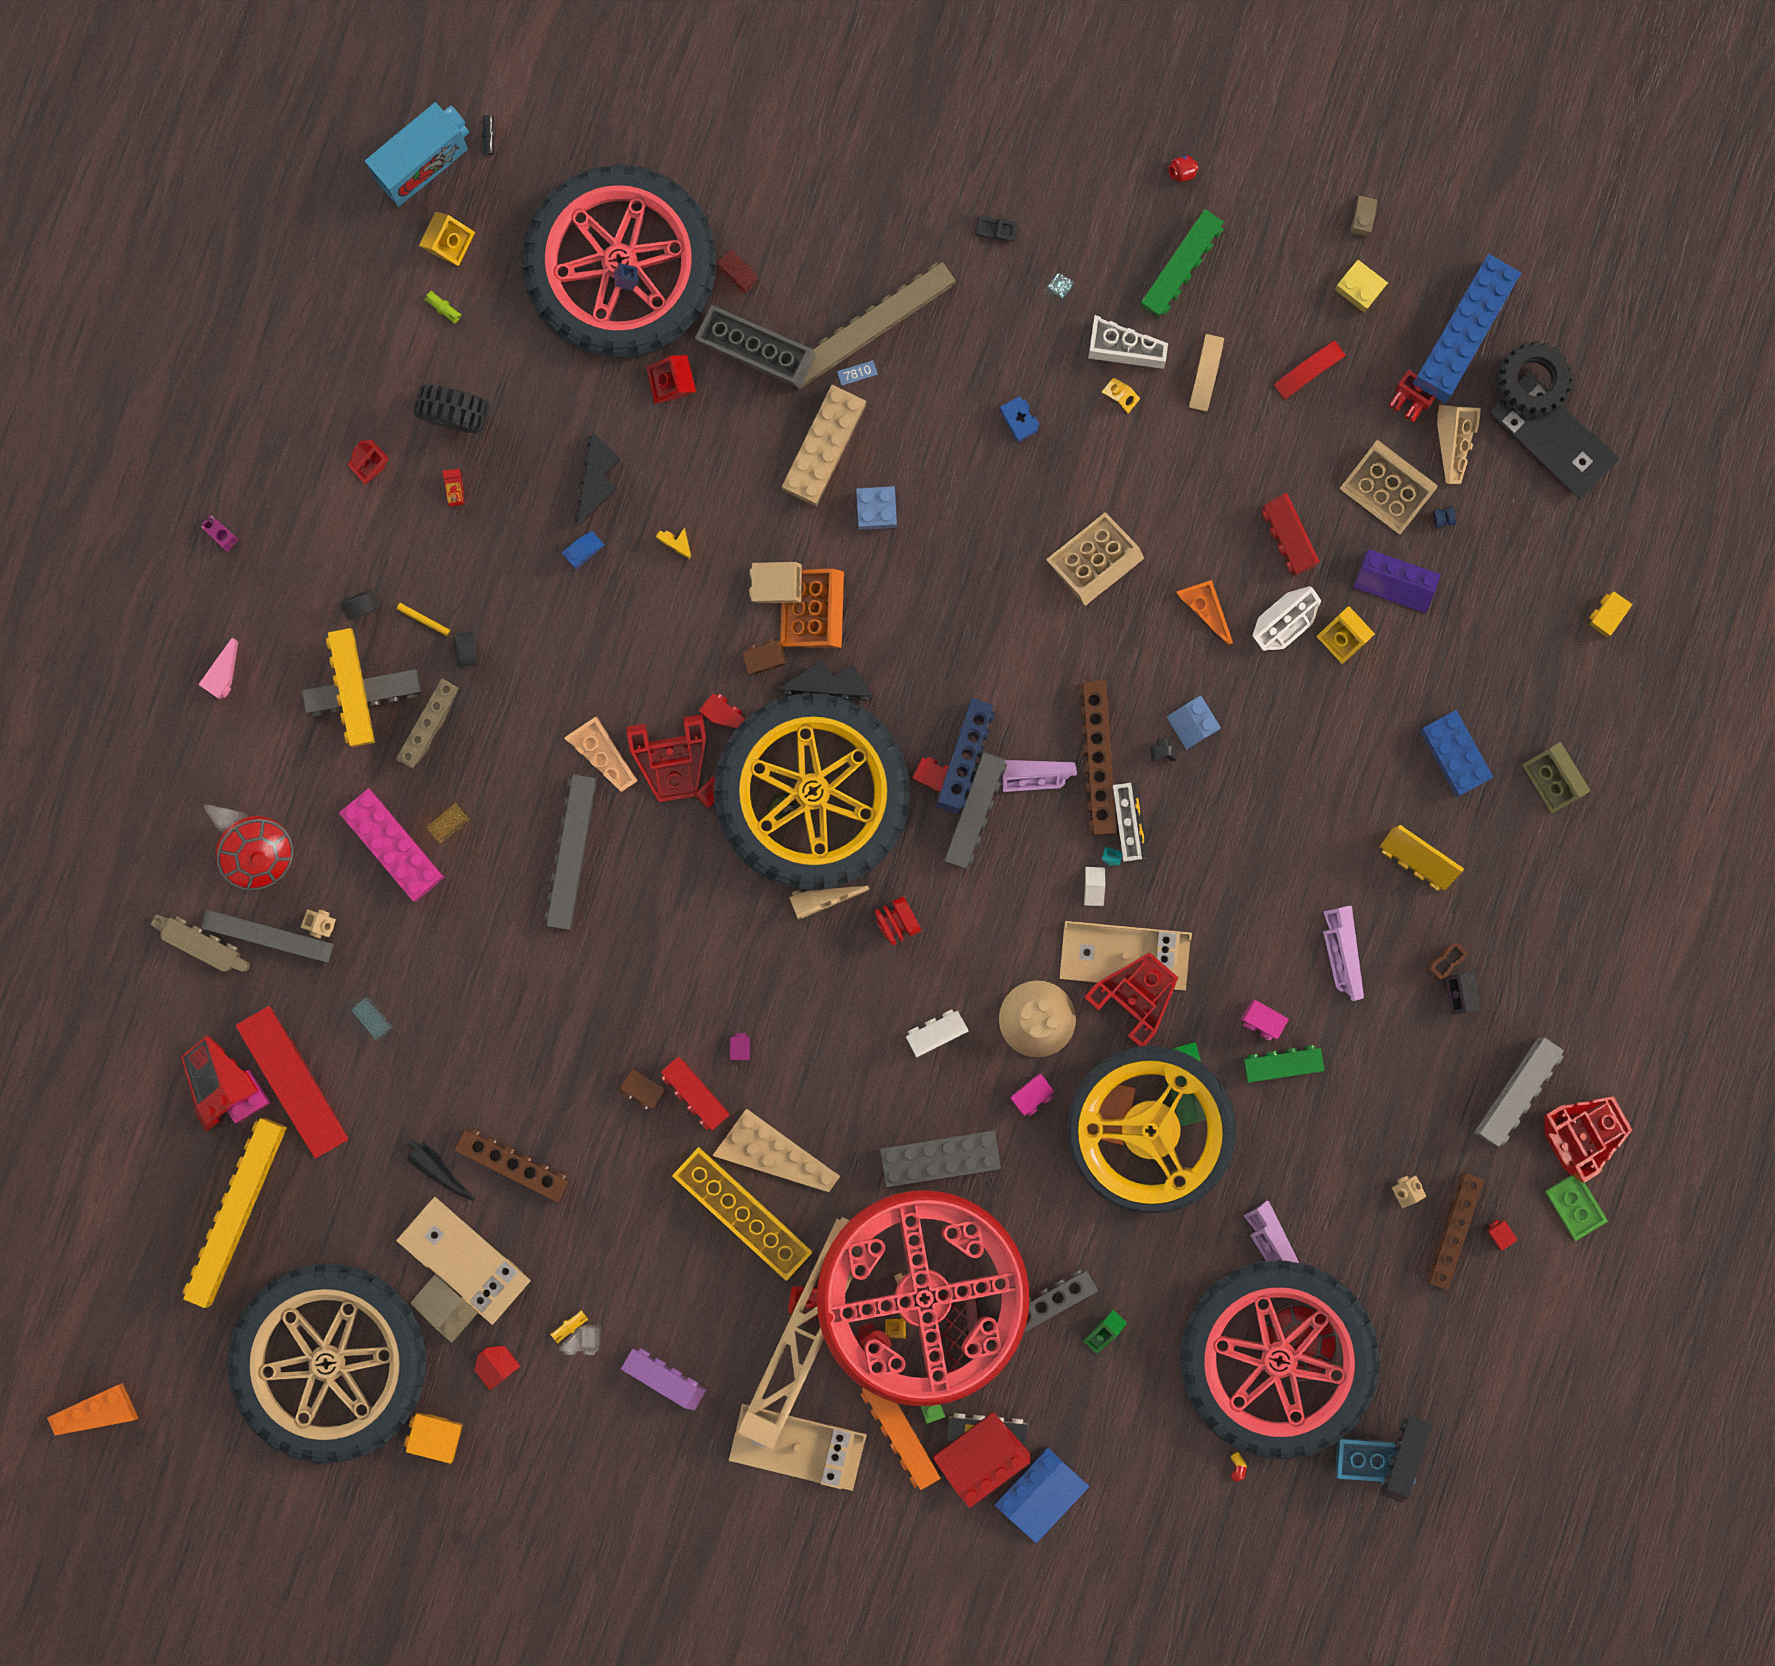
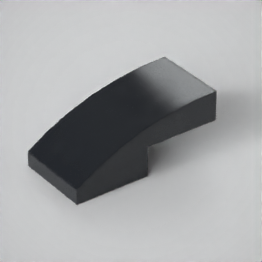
(996, 228)

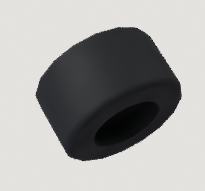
(359, 604)
(465, 649)

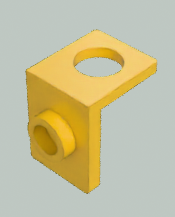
(1120, 392)

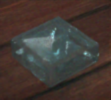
(1060, 285)

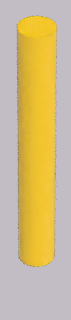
(423, 619)

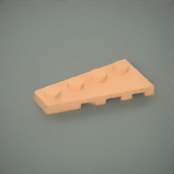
(602, 753)

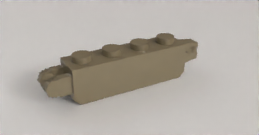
(199, 945)

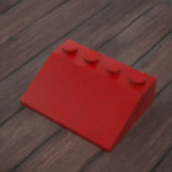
(982, 1459)

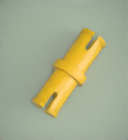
(569, 1326)

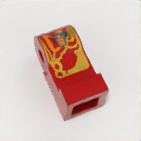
(454, 487)

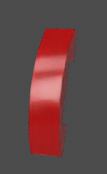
(1309, 370)

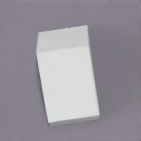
(1094, 886)

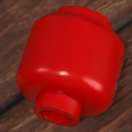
(1183, 169)

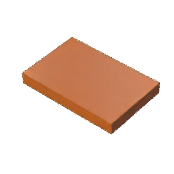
(1115, 1106)

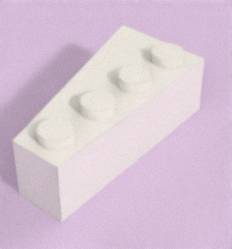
(1124, 345)

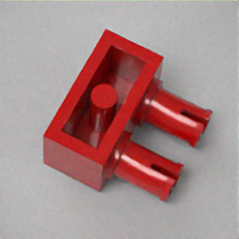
(1406, 390)

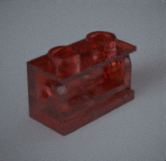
(738, 271)

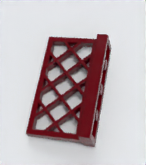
(972, 1317)

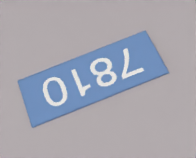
(857, 372)

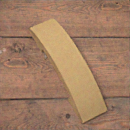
(1206, 372)

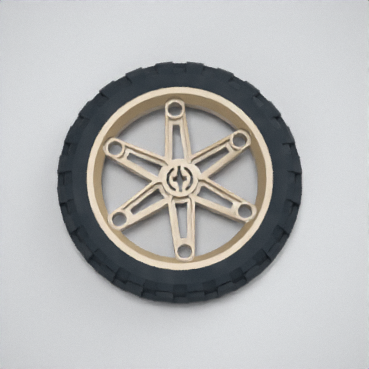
(250, 1384)

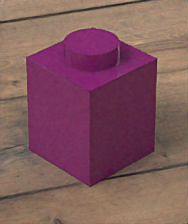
(740, 1047)

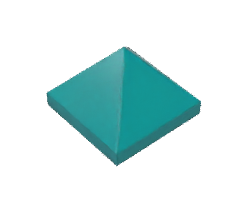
(1112, 857)

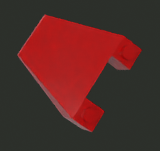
(673, 763)
(1140, 989)

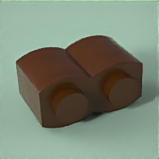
(1443, 965)

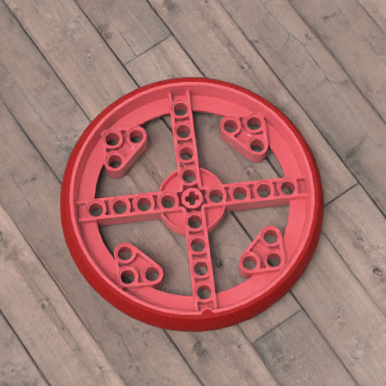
(1005, 1333)

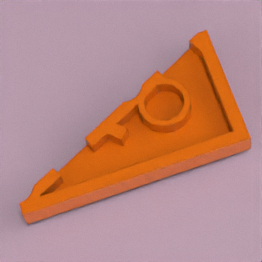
(1205, 603)

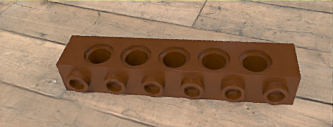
(466, 1147)
(1455, 1231)

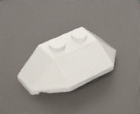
(1286, 619)

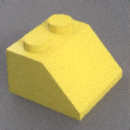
(1361, 286)

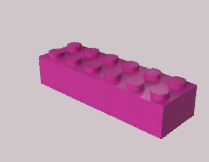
(391, 845)

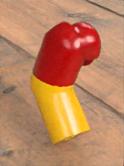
(1240, 1470)

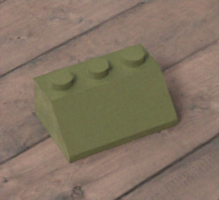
(1556, 777)

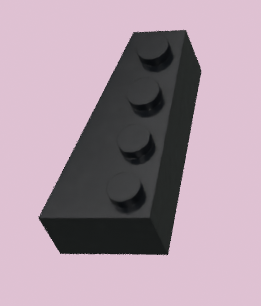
(1405, 1459)

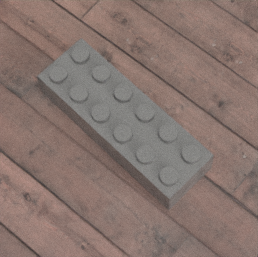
(1519, 1091)

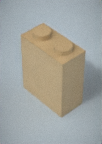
(776, 582)

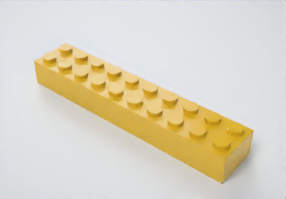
(234, 1213)

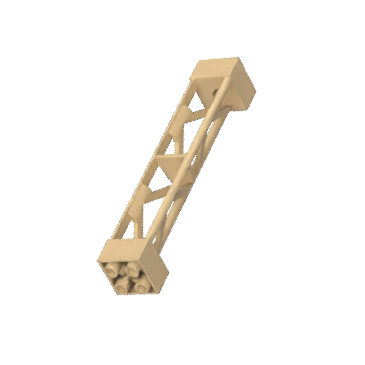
(762, 1429)

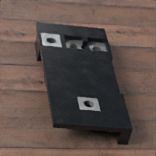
(1558, 441)

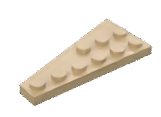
(767, 1150)

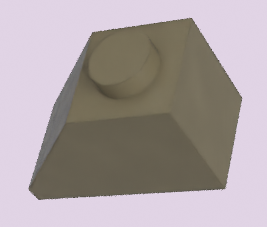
(1364, 216)

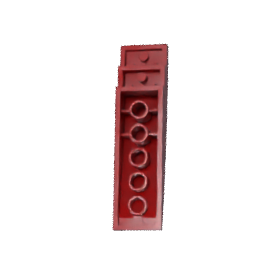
(292, 1081)

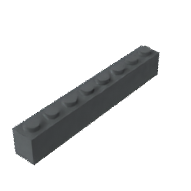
(571, 853)

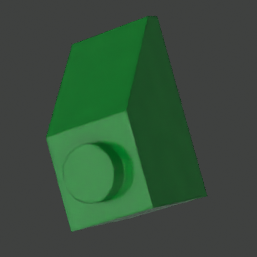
(1105, 1332)

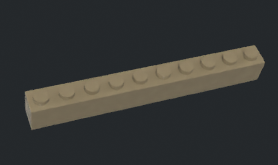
(879, 319)

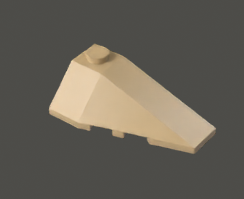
(1455, 432)
(812, 901)

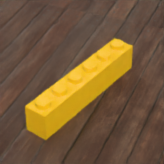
(351, 688)

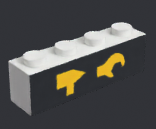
(1130, 821)
(960, 1424)

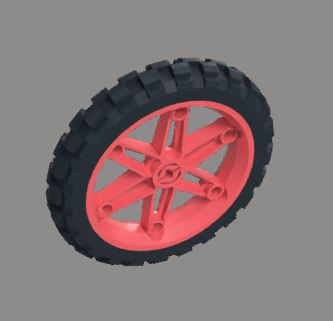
(635, 186)
(1266, 1437)

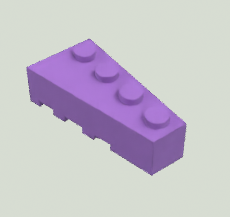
(663, 1379)

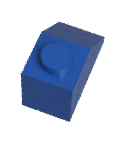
(582, 549)

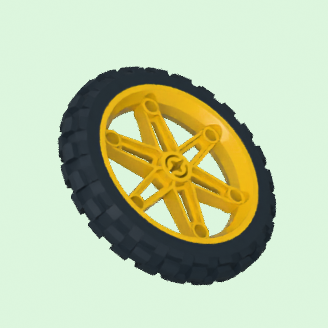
(745, 832)

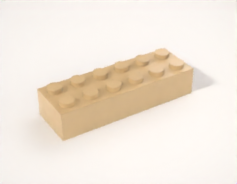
(824, 445)

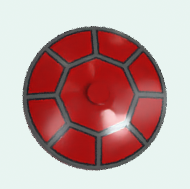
(254, 853)
(1322, 1347)

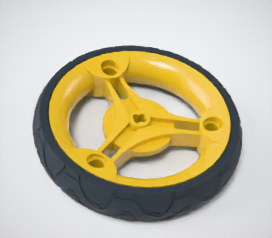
(1133, 1195)

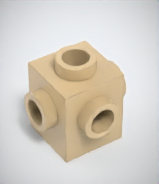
(318, 923)
(1408, 1191)

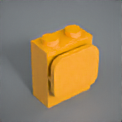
(433, 1437)

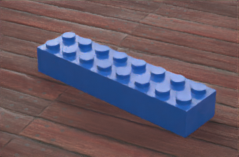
(1466, 328)

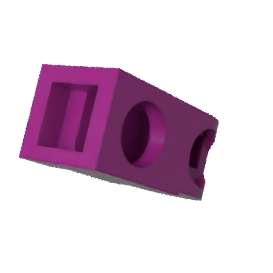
(219, 533)

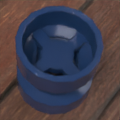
(1444, 517)

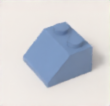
(1193, 722)

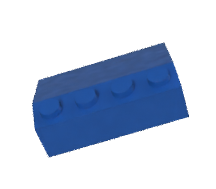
(1041, 1494)

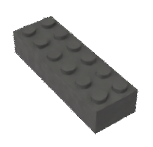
(755, 346)
(940, 1158)

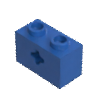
(1010, 413)

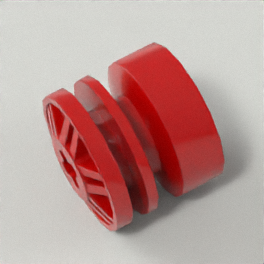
(897, 921)

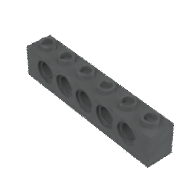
(1086, 1289)

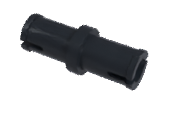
(488, 134)

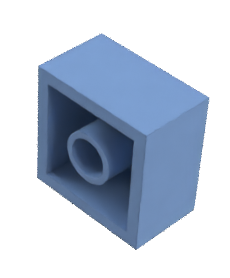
(876, 508)

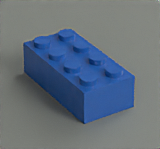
(1456, 753)

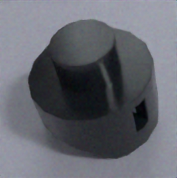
(1164, 749)

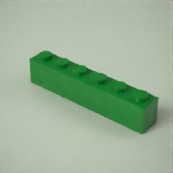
(1181, 264)

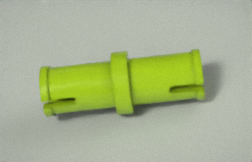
(442, 307)

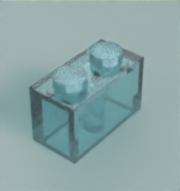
(372, 1018)

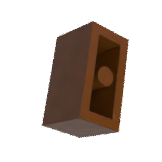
(764, 657)
(643, 1089)

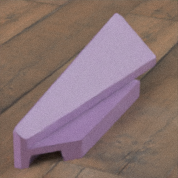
(1035, 775)
(1343, 951)
(1269, 1234)

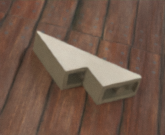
(428, 724)

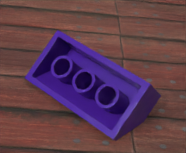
(1397, 581)

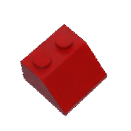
(670, 378)

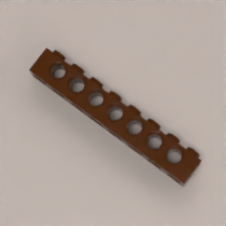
(1099, 690)

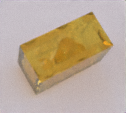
(448, 823)

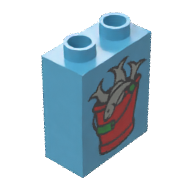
(418, 152)

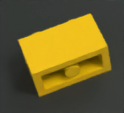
(1610, 613)

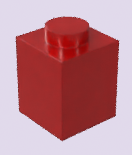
(1501, 1234)

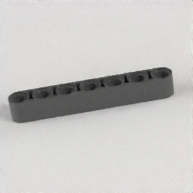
(267, 936)

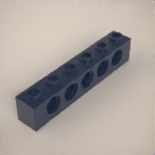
(976, 710)

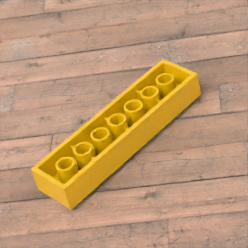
(742, 1213)

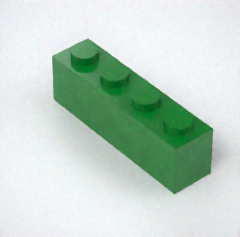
(1283, 1065)

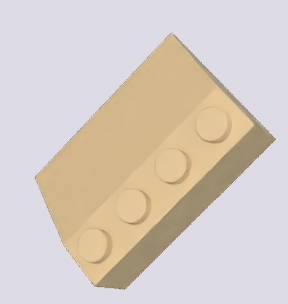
(1388, 487)
(1095, 558)

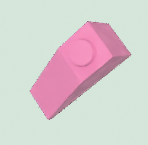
(220, 675)

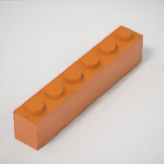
(903, 1440)

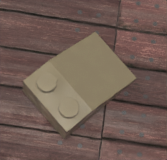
(444, 1308)

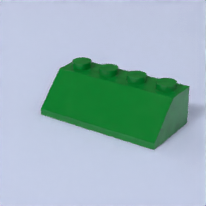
(1188, 1107)

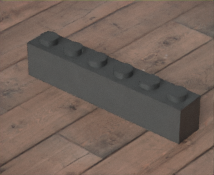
(377, 689)
(973, 815)

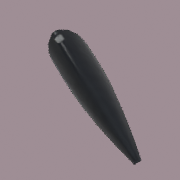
(431, 1165)

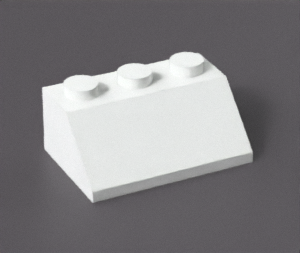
(936, 1033)

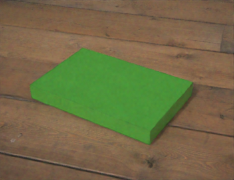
(1576, 1207)

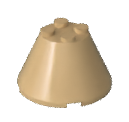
(1037, 1019)

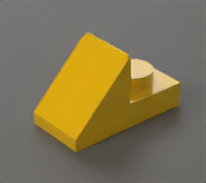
(680, 545)

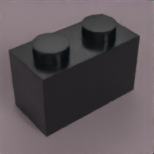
(1463, 993)

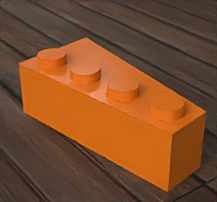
(100, 1410)

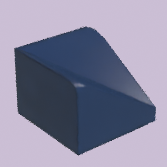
(625, 276)

